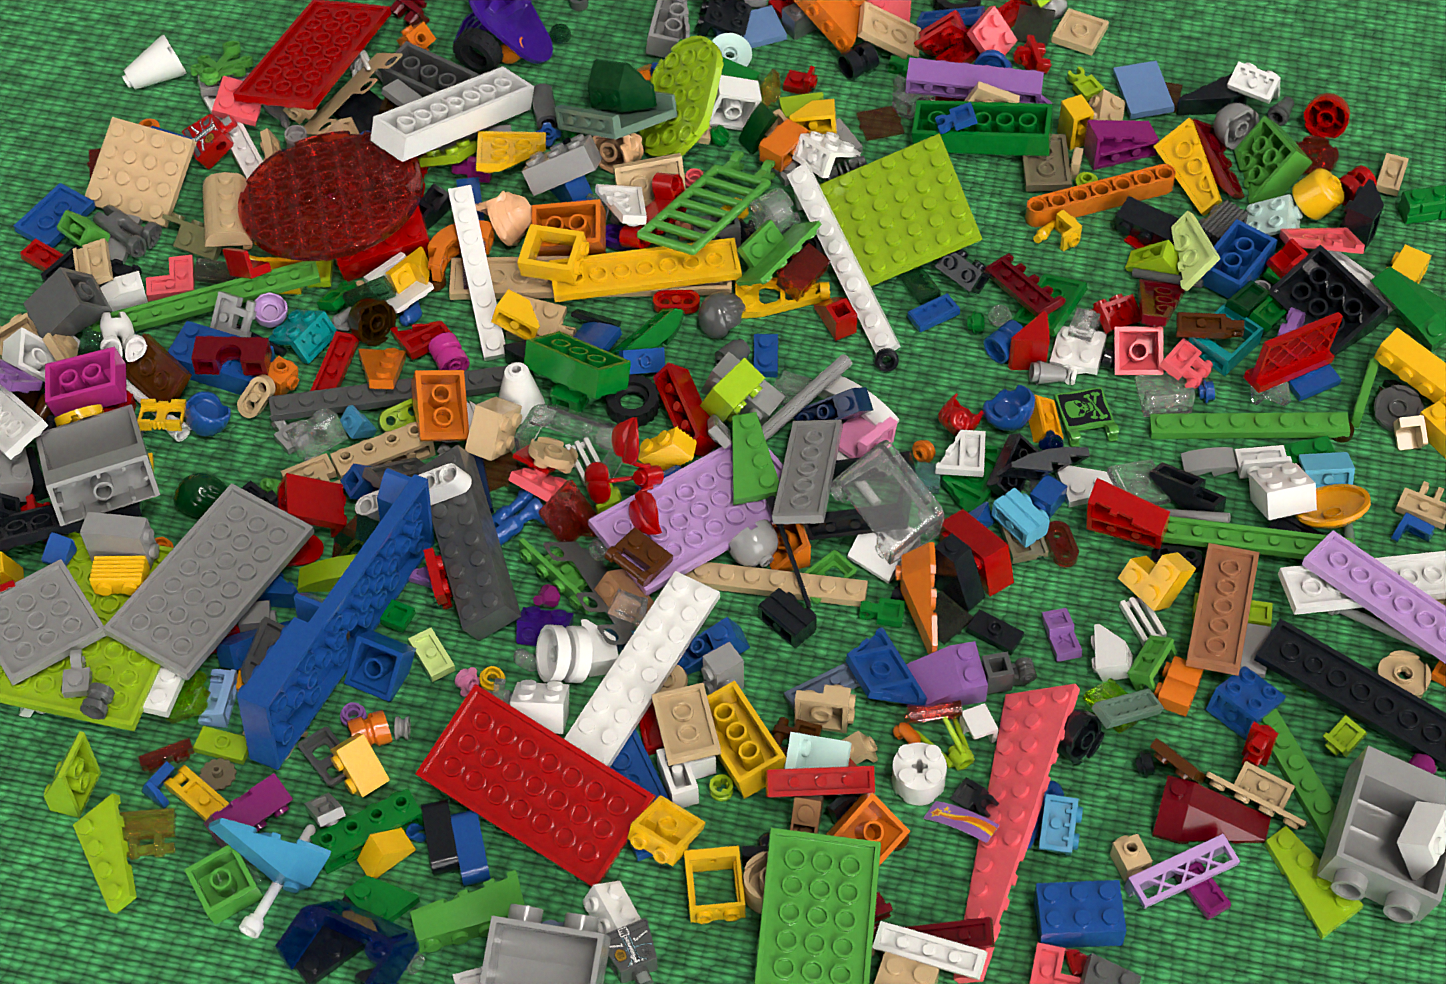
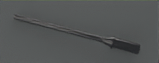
(771, 502)

